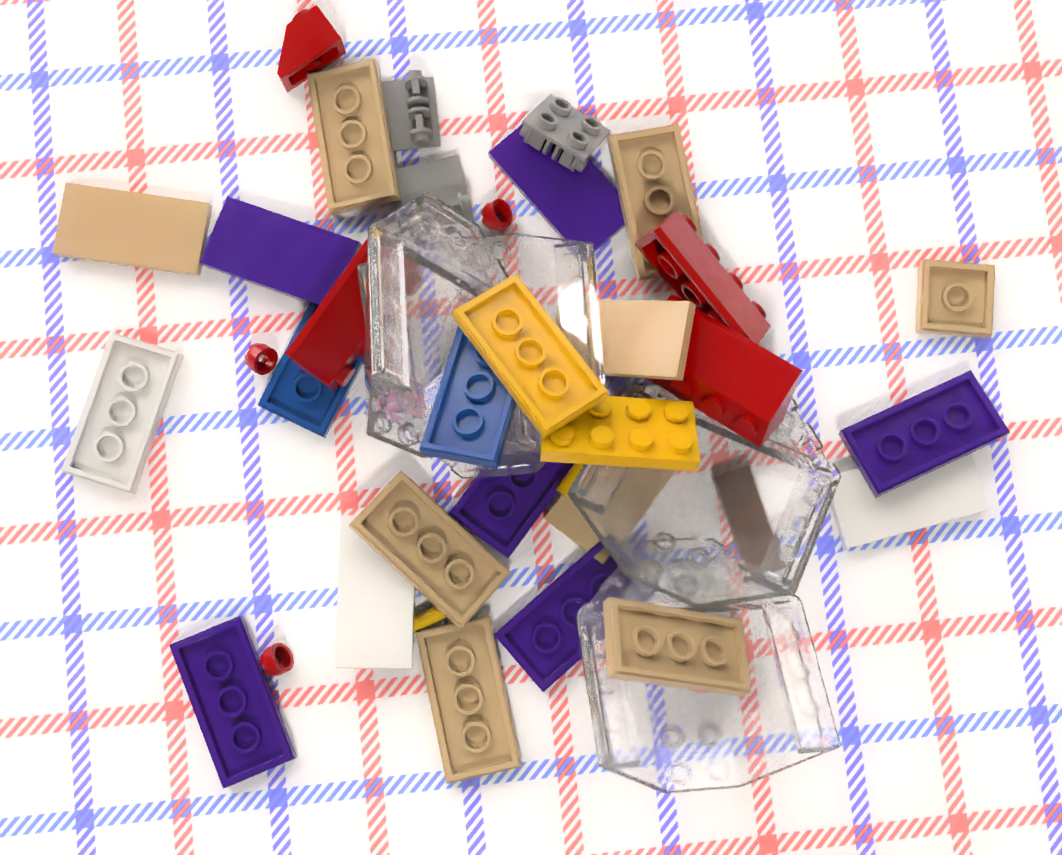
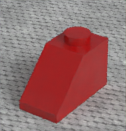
(307, 47)

